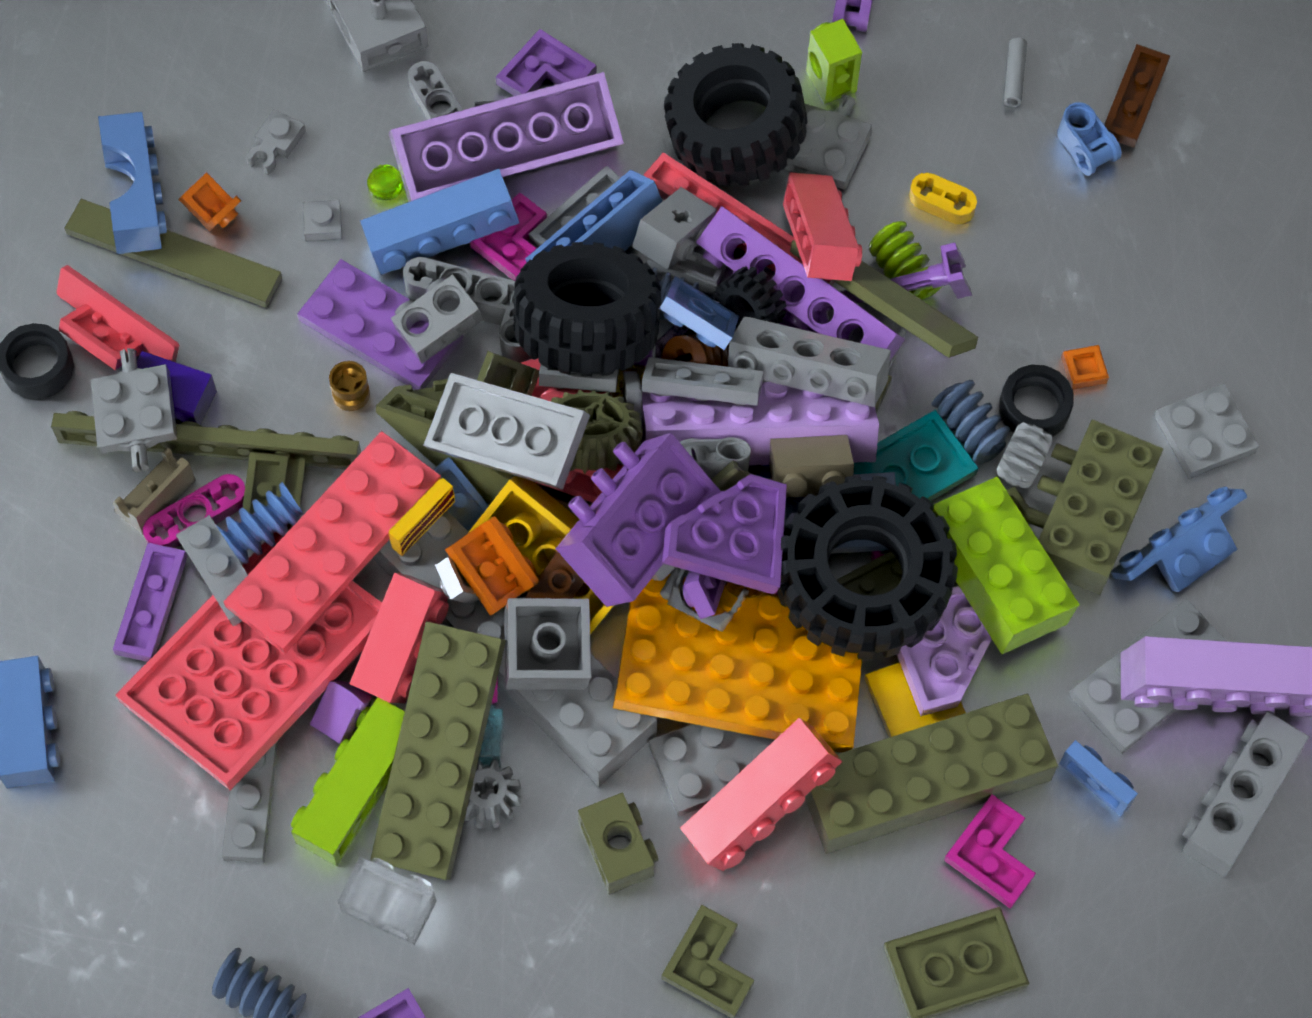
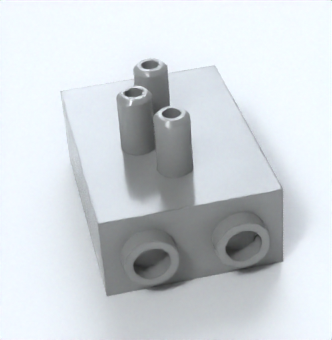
(380, 29)

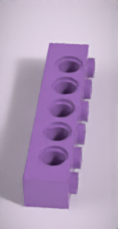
(729, 231)

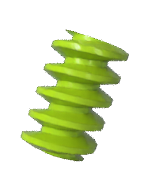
(900, 257)

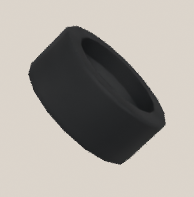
(1037, 376)
(40, 386)

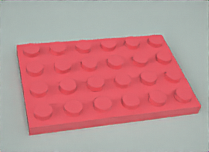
(232, 693)

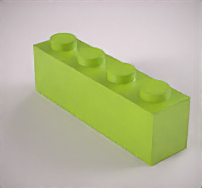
(352, 786)

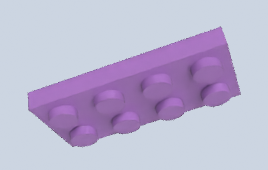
(358, 315)

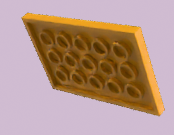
(737, 680)

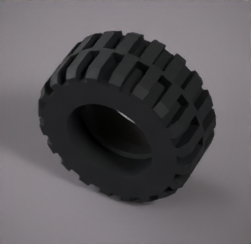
(731, 77)
(587, 308)

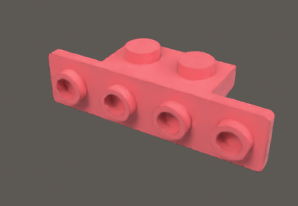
(107, 325)

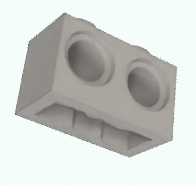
(443, 326)

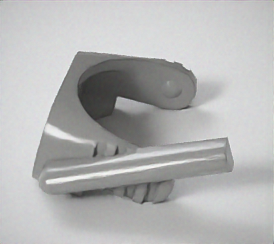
(673, 593)

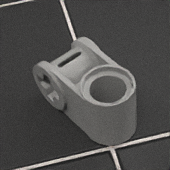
(716, 454)

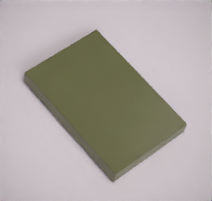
(956, 964)

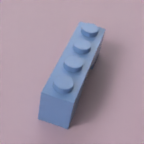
(134, 214)

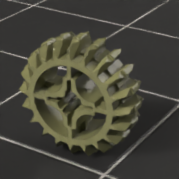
(608, 425)

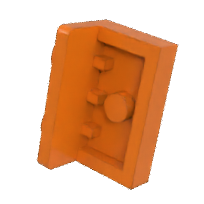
(493, 564)

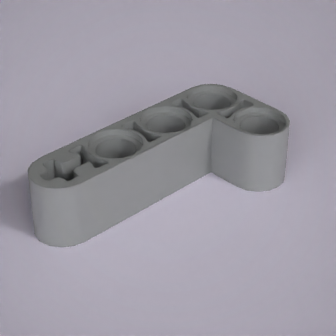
(422, 271)

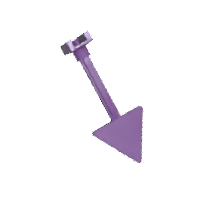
(937, 275)

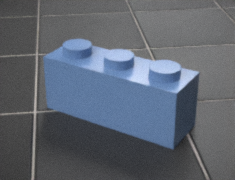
(26, 723)

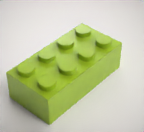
(1004, 567)

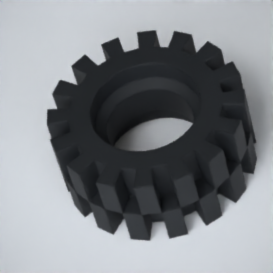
(751, 296)

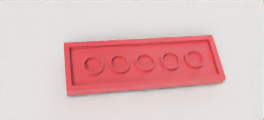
(331, 543)

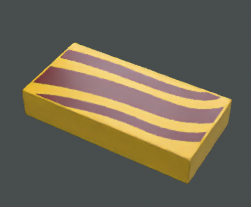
(421, 516)

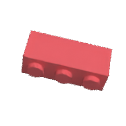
(396, 636)

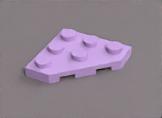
(946, 658)

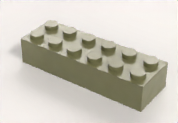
(932, 773)

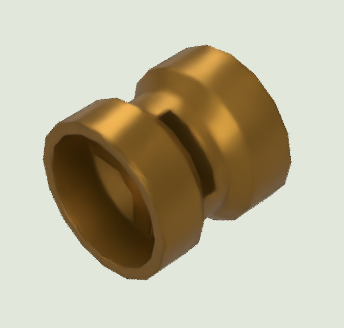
(348, 377)

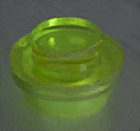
(385, 182)

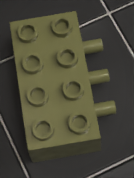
(1094, 503)

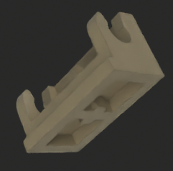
(155, 491)

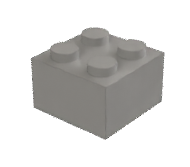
(547, 643)

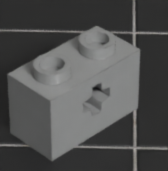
(673, 228)

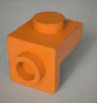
(210, 203)

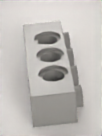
(810, 360)
(1281, 747)

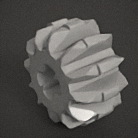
(1024, 455)
(498, 802)

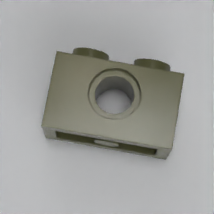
(617, 866)

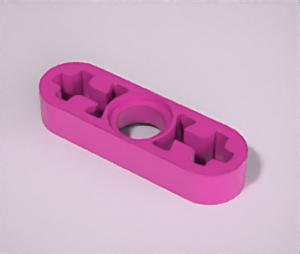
(199, 497)

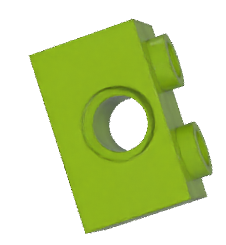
(833, 60)

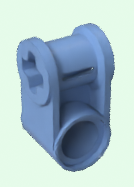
(1090, 144)

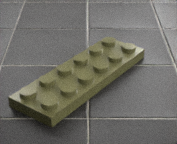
(438, 750)

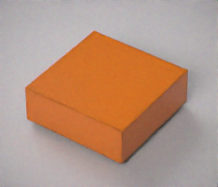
(1085, 367)

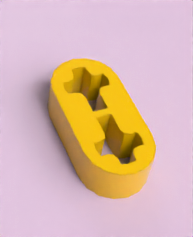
(942, 198)

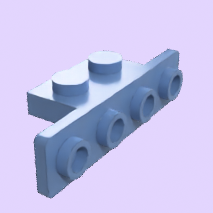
(1187, 547)

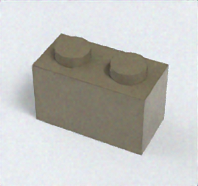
(810, 462)

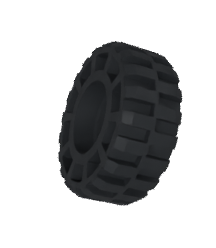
(881, 515)

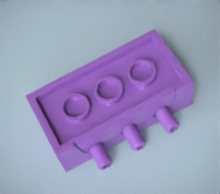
(623, 532)

